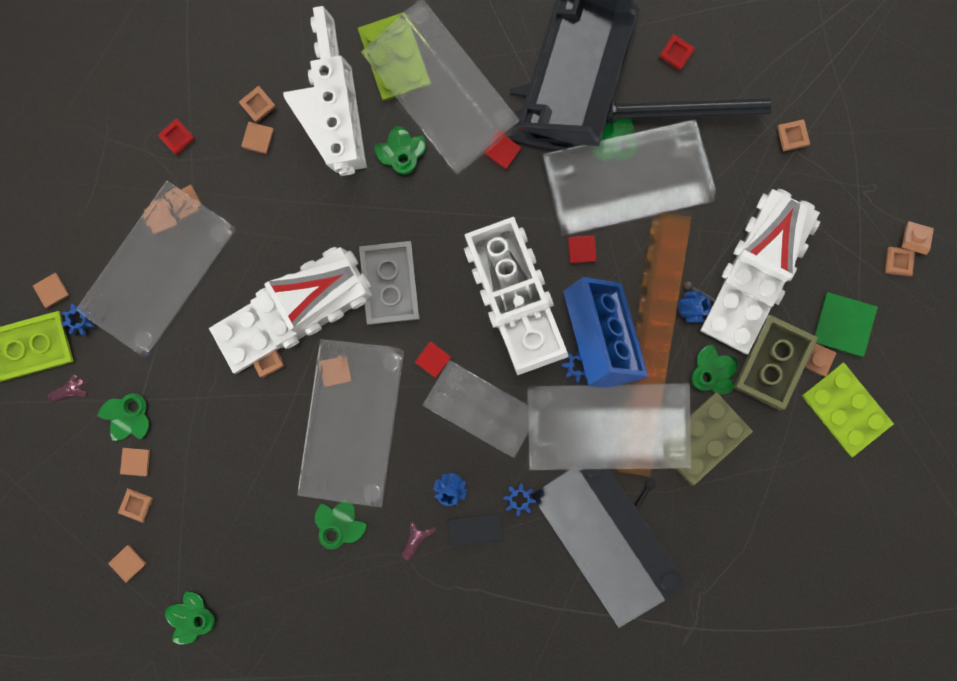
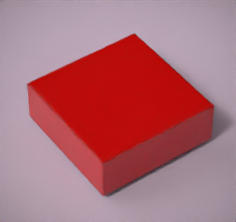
(676, 52)
(176, 137)
(504, 152)
(582, 249)
(433, 359)

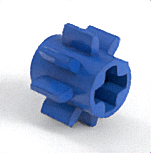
(694, 306)
(73, 324)
(570, 365)
(449, 489)
(524, 505)

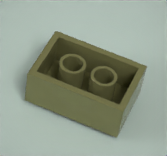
(775, 363)
(714, 435)

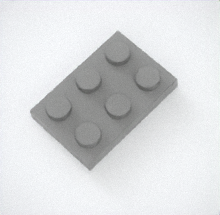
(392, 282)

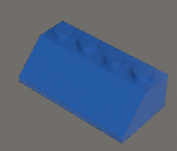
(604, 333)

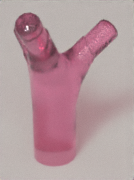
(67, 390)
(414, 541)

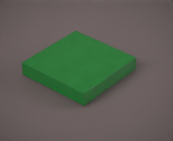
(845, 324)

